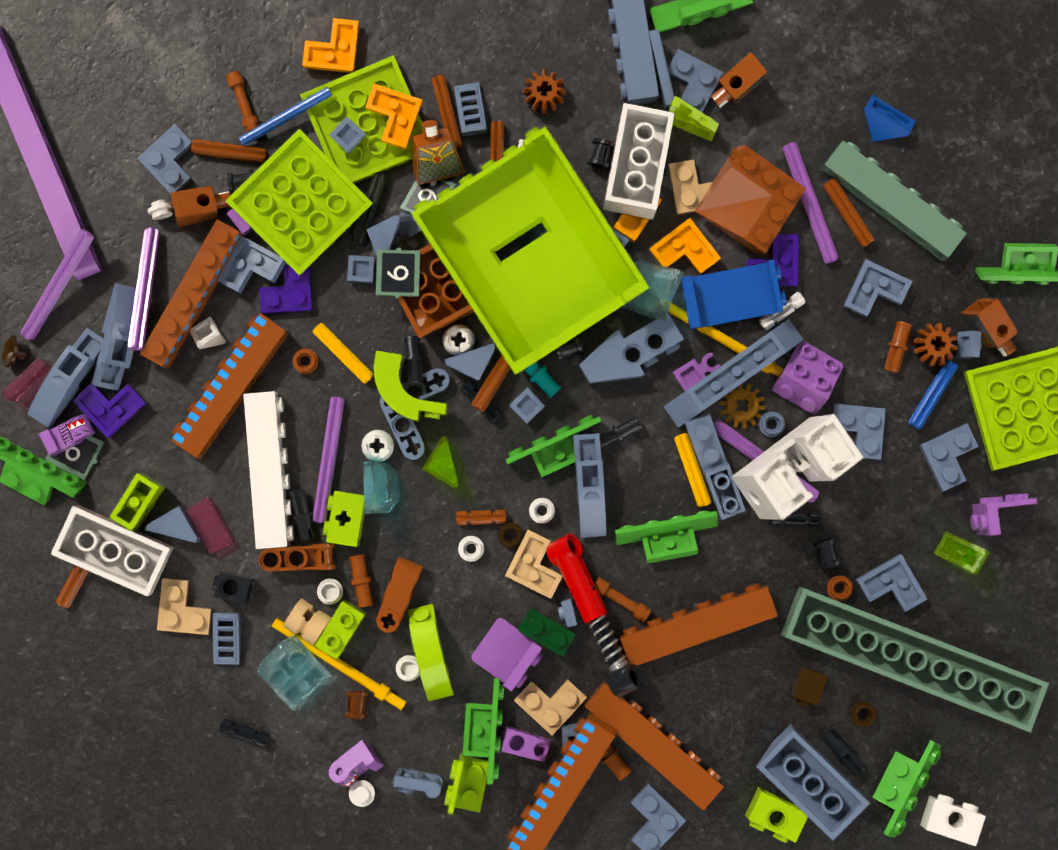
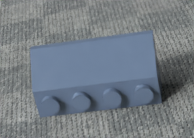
(812, 782)

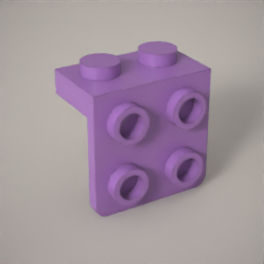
(808, 377)
(985, 514)
(507, 653)

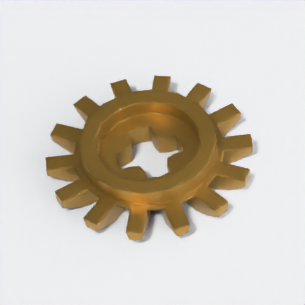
(742, 416)

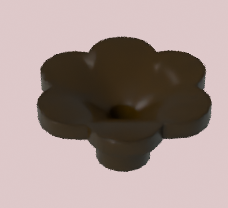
(12, 351)

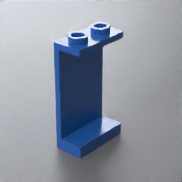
(733, 295)

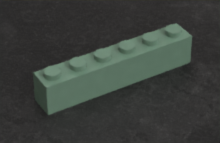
(893, 200)

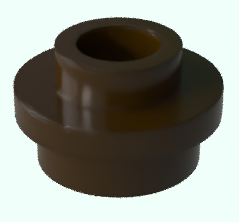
(510, 543)
(868, 720)

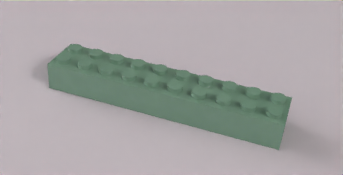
(914, 659)

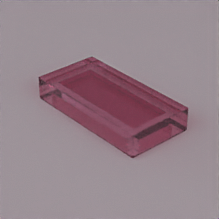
(26, 380)
(209, 525)

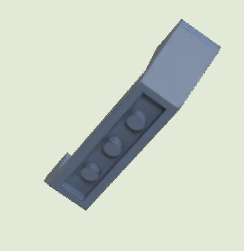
(733, 373)

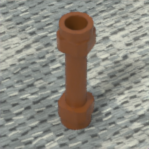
(236, 84)
(639, 610)

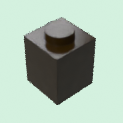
(808, 686)

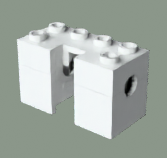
(815, 447)

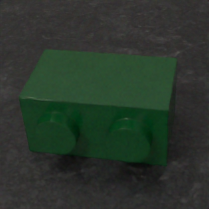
(546, 631)

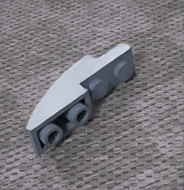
(114, 351)
(64, 378)
(714, 466)
(590, 485)

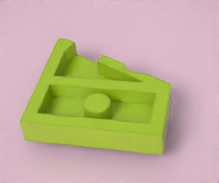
(692, 120)

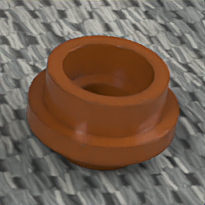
(299, 355)
(847, 591)

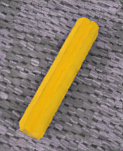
(343, 353)
(692, 470)

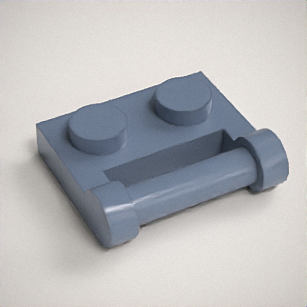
(412, 780)

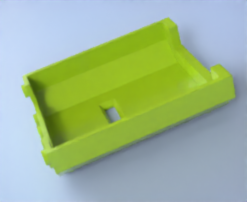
(548, 286)

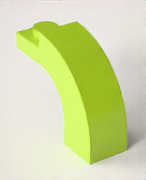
(388, 382)
(429, 652)

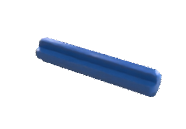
(933, 394)

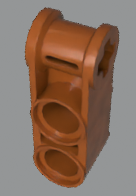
(312, 558)
(398, 593)

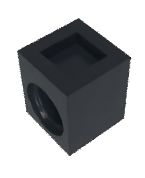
(244, 587)

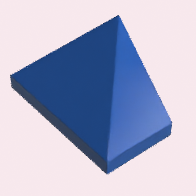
(886, 121)

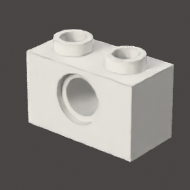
(965, 829)

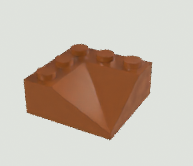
(750, 199)
(439, 297)

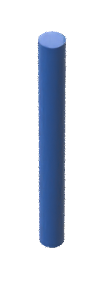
(285, 116)

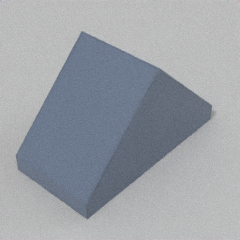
(389, 233)
(472, 363)
(176, 524)

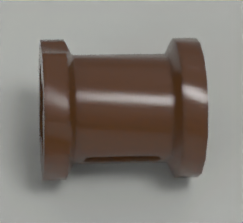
(356, 704)

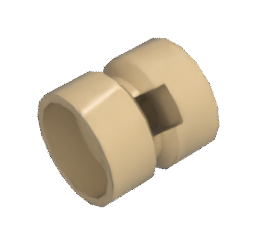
(307, 621)

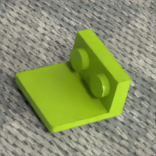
(469, 783)

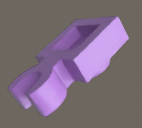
(692, 373)

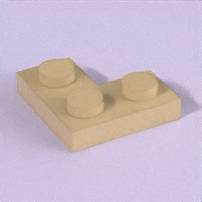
(685, 186)
(527, 567)
(176, 615)
(551, 711)

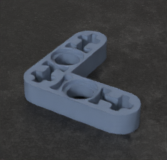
(416, 439)

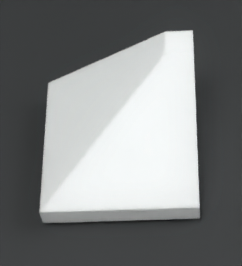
(207, 334)

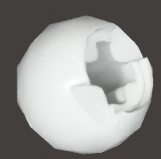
(452, 331)
(384, 453)

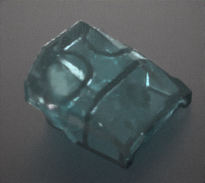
(662, 288)
(380, 487)
(292, 671)

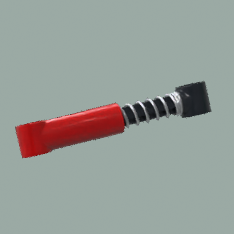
(567, 556)

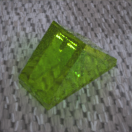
(441, 463)
(961, 553)

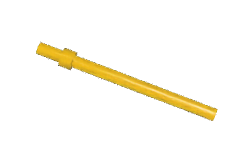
(723, 339)
(381, 691)

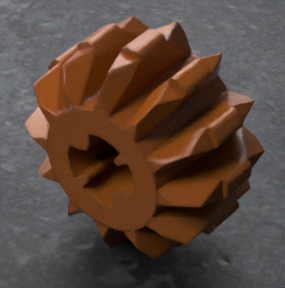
(553, 87)
(942, 338)

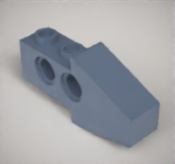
(609, 359)

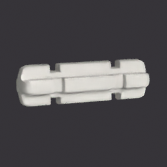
(794, 301)

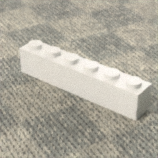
(267, 470)

